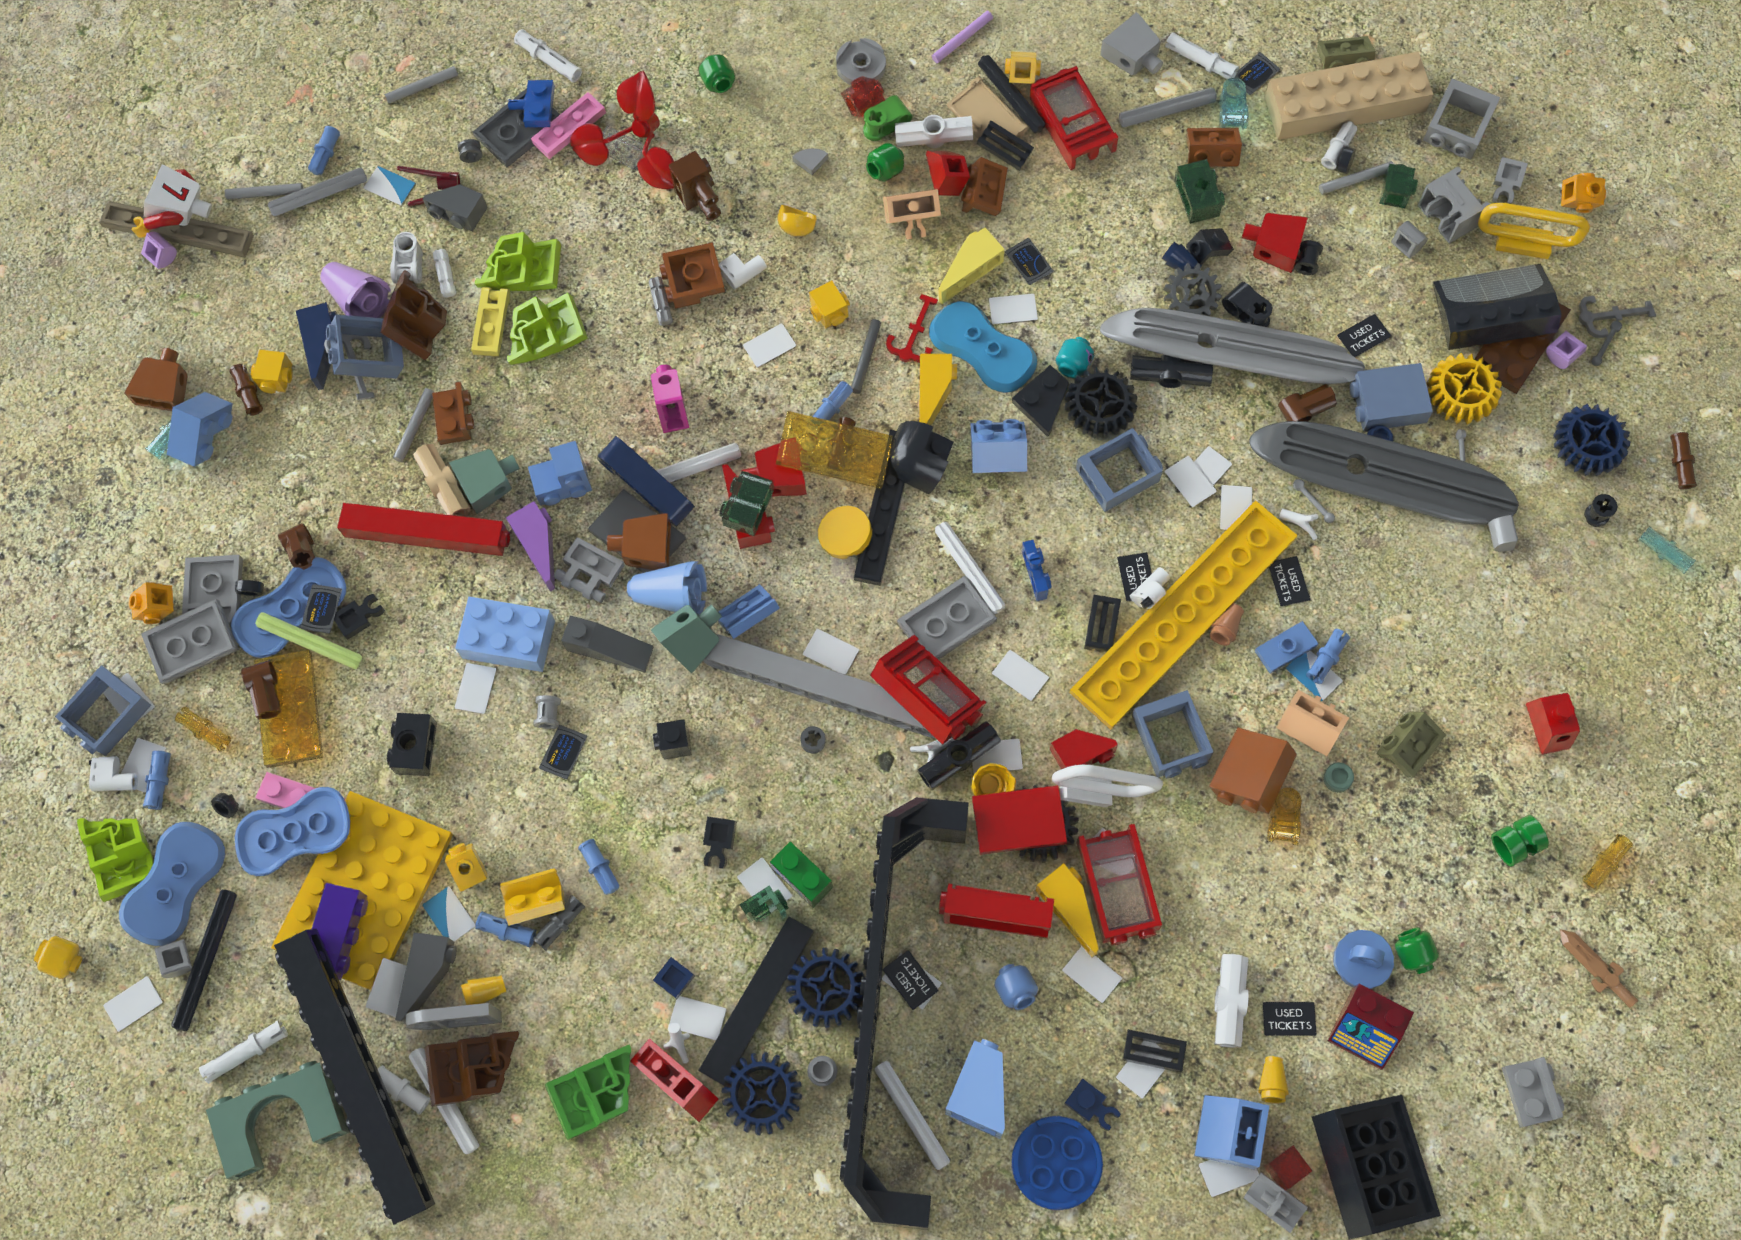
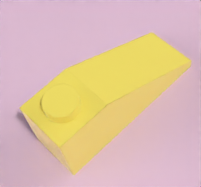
(975, 259)

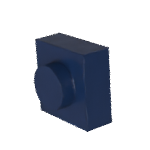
(674, 978)

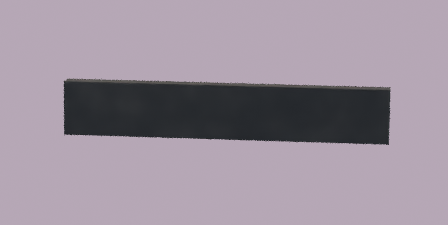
(883, 521)
(756, 1000)

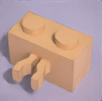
(912, 207)
(1312, 722)

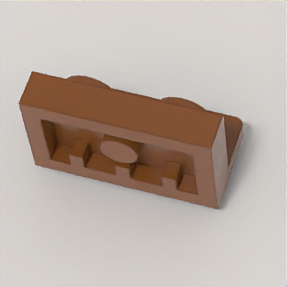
(1217, 145)
(984, 187)
(452, 415)

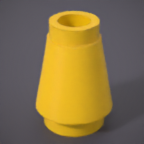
(482, 989)
(1273, 1081)

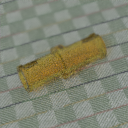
(203, 729)
(1607, 861)

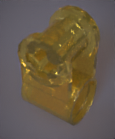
(1283, 822)

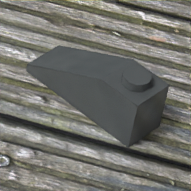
(605, 644)
(425, 969)

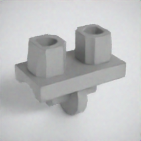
(1275, 1202)

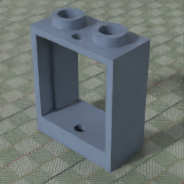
(362, 326)
(1098, 486)
(87, 696)
(1165, 707)

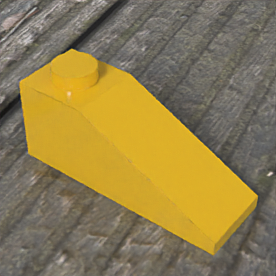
(935, 384)
(1070, 905)

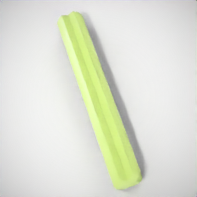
(308, 640)

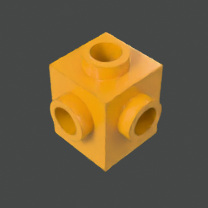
(1583, 192)
(151, 602)

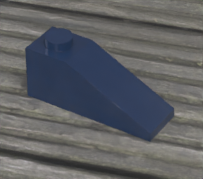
(313, 327)

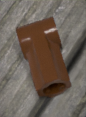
(1305, 406)
(298, 546)
(261, 682)

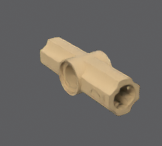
(441, 481)

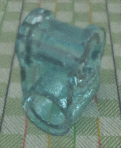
(1233, 108)

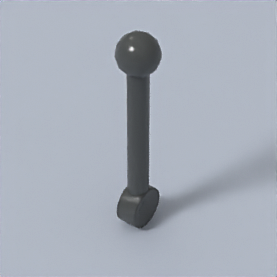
(1614, 327)

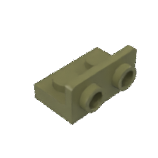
(1345, 51)
(1411, 742)

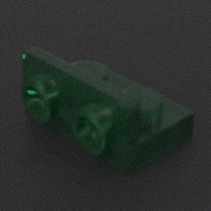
(758, 905)

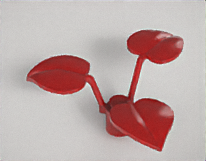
(635, 98)

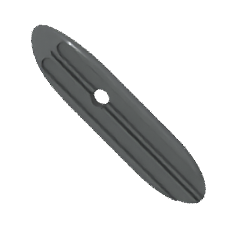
(1392, 471)

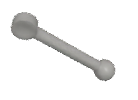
(1461, 435)
(1299, 486)

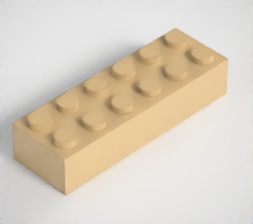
(1348, 93)

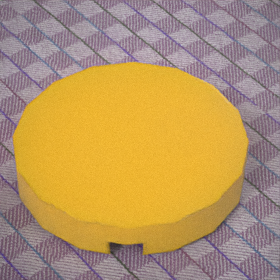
(844, 532)

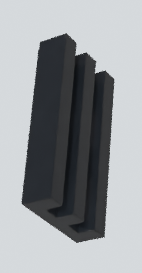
(992, 126)
(1098, 646)
(1177, 1067)

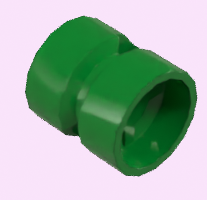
(1517, 842)

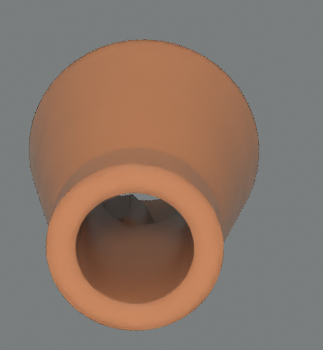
(1226, 626)

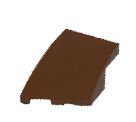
(413, 317)
(468, 1067)

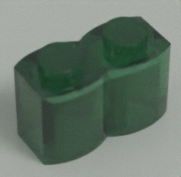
(747, 503)

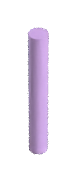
(962, 36)

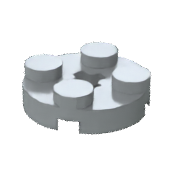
(857, 51)

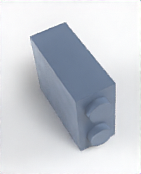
(1391, 397)

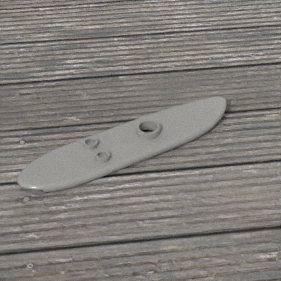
(1234, 345)

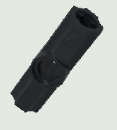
(1171, 371)
(973, 745)

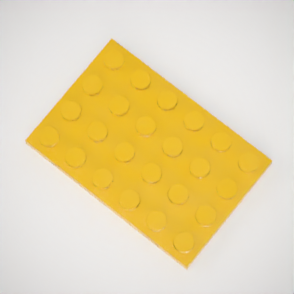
(389, 861)

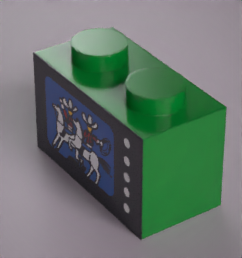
(801, 874)

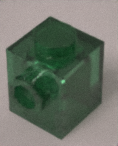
(1398, 185)

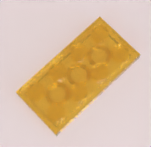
(834, 449)
(295, 732)

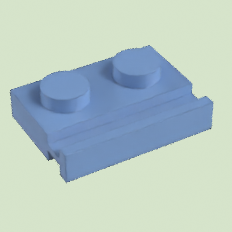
(747, 611)

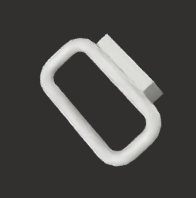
(1094, 784)

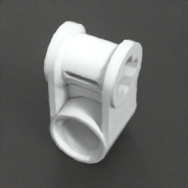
(406, 259)

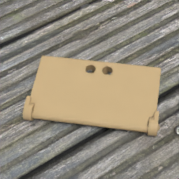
(984, 107)

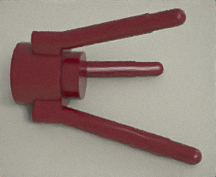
(444, 179)

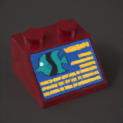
(1370, 1026)

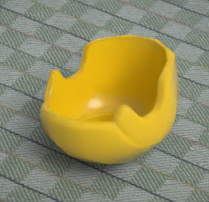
(796, 221)
(992, 779)

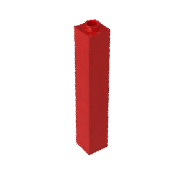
(423, 529)

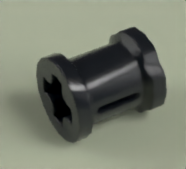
(1308, 257)
(1608, 510)

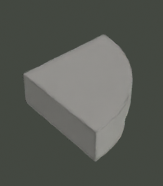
(810, 159)

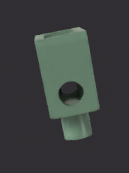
(484, 477)
(689, 635)

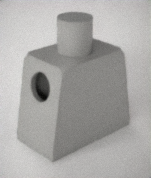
(1133, 46)

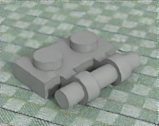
(592, 562)

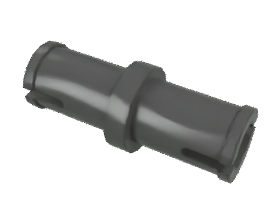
(558, 923)

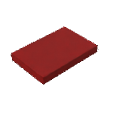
(1019, 820)

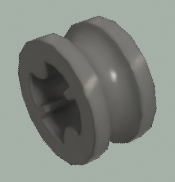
(469, 150)
(805, 736)

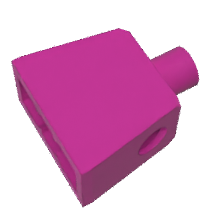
(669, 391)

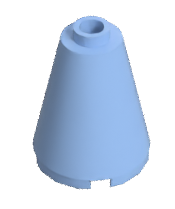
(670, 587)

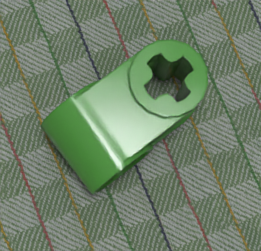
(883, 117)

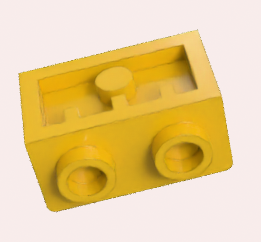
(532, 896)

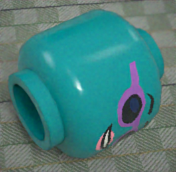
(1074, 357)

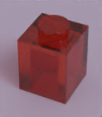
(1288, 1168)

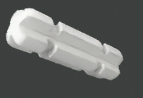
(444, 273)

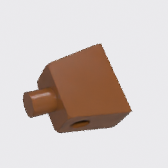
(158, 382)
(644, 542)

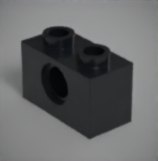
(419, 758)

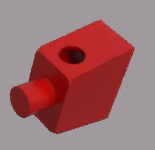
(1277, 239)
(785, 480)
(1554, 719)

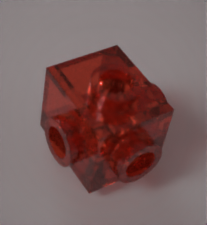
(862, 95)

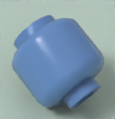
(1016, 986)

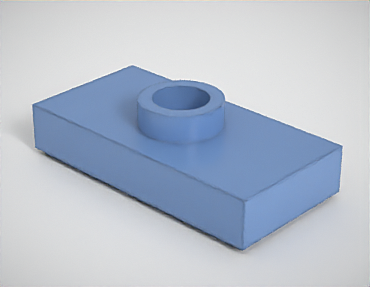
(1286, 647)

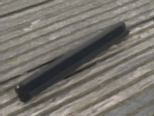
(204, 960)

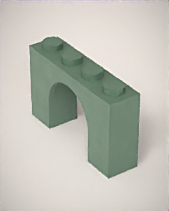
(235, 1118)

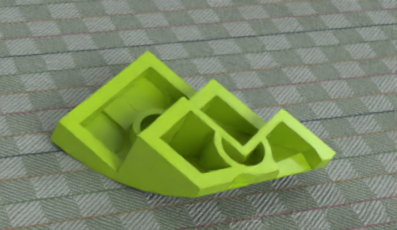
(522, 264)
(544, 329)
(116, 854)

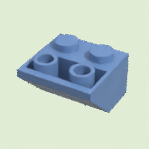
(998, 446)
(1232, 1131)

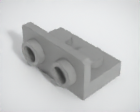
(1533, 1092)

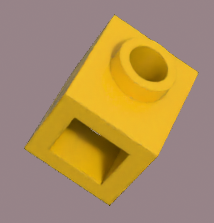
(1022, 67)
(829, 305)
(272, 371)
(465, 875)

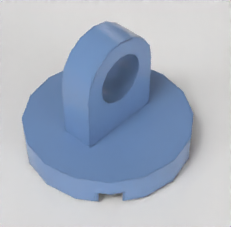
(1363, 959)

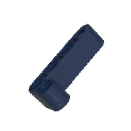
(645, 480)

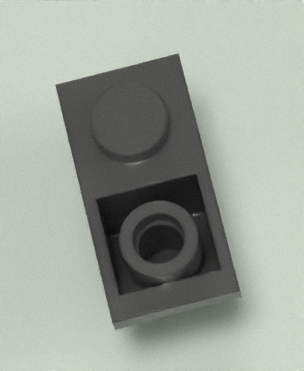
(457, 205)

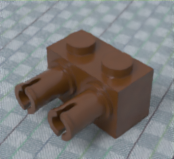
(694, 184)

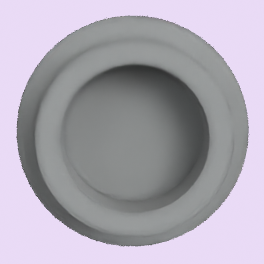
(822, 1071)

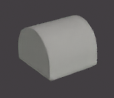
(1409, 239)
(1503, 533)
(173, 959)

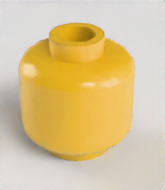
(58, 957)

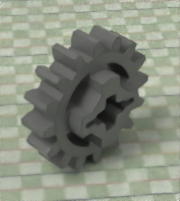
(1183, 288)

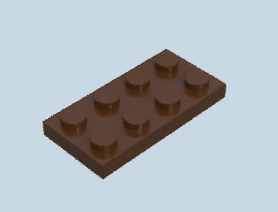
(1517, 357)

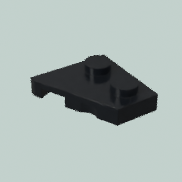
(1042, 398)

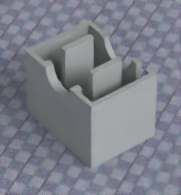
(1452, 204)

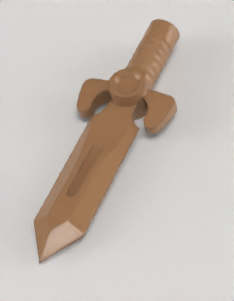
(1597, 967)

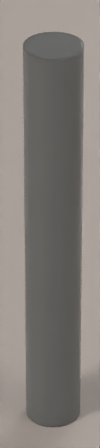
(865, 356)

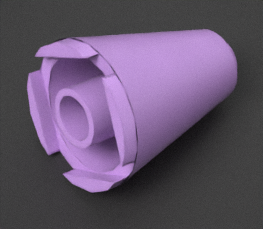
(355, 290)

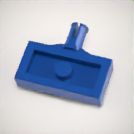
(536, 103)
(1033, 559)

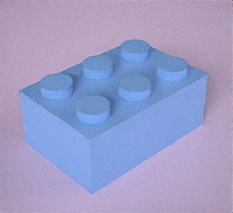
(505, 634)

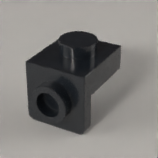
(1209, 244)

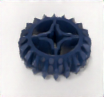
(1597, 454)
(812, 983)
(752, 1103)

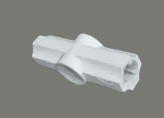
(948, 131)
(1231, 1001)

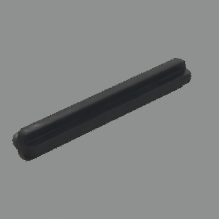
(1011, 94)

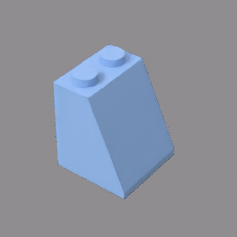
(980, 1090)

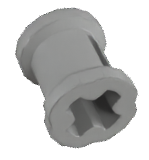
(547, 712)

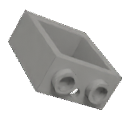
(1469, 99)

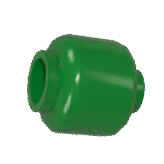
(717, 73)
(885, 162)
(1416, 950)

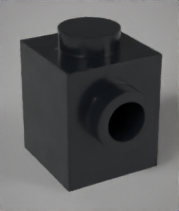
(672, 739)

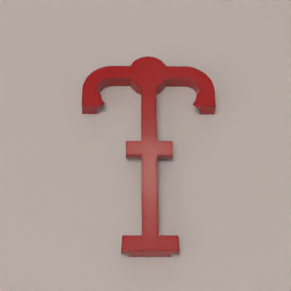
(906, 354)

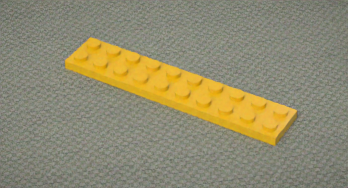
(1182, 615)

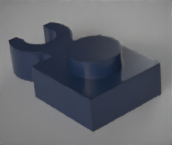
(1088, 1101)

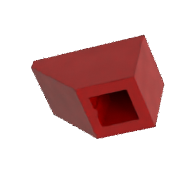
(948, 172)
(1082, 749)

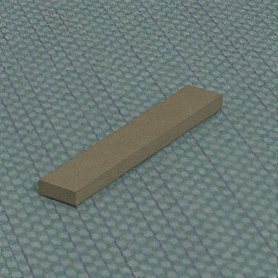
(195, 234)

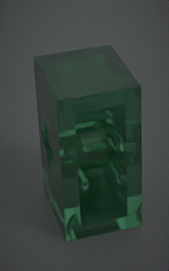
(1199, 191)

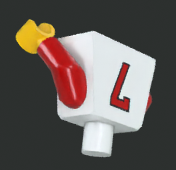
(171, 201)

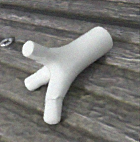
(1300, 520)
(931, 748)
(677, 1041)

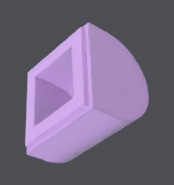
(158, 250)
(1565, 350)

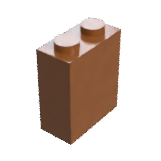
(1252, 771)

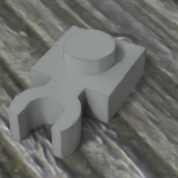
(1509, 177)

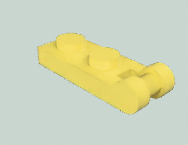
(490, 322)

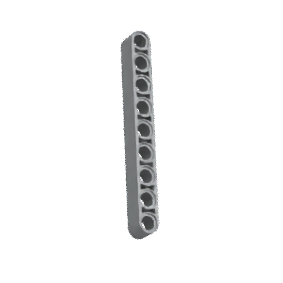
(811, 682)

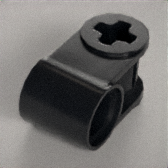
(1248, 305)

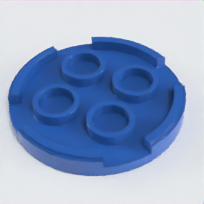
(1057, 1163)

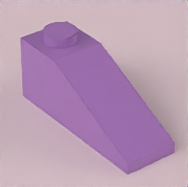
(535, 536)

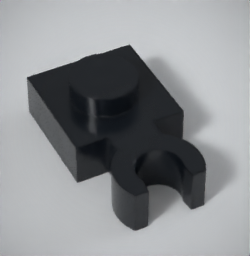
(354, 618)
(719, 835)

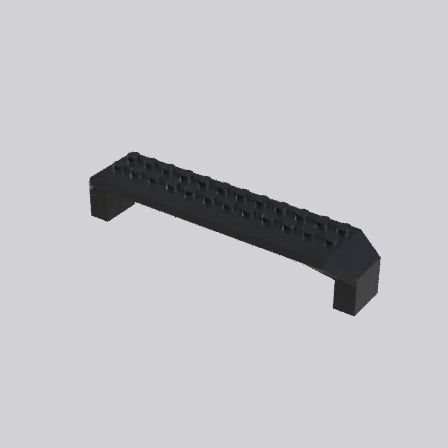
(900, 834)

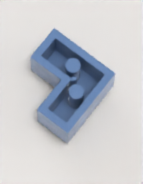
(194, 426)
(560, 477)

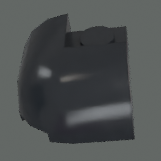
(919, 455)

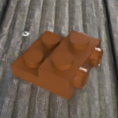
(691, 274)

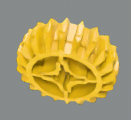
(1447, 379)

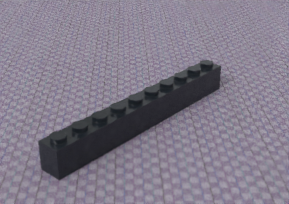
(354, 1076)

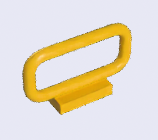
(1529, 240)

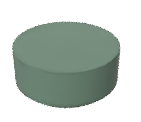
(1338, 777)

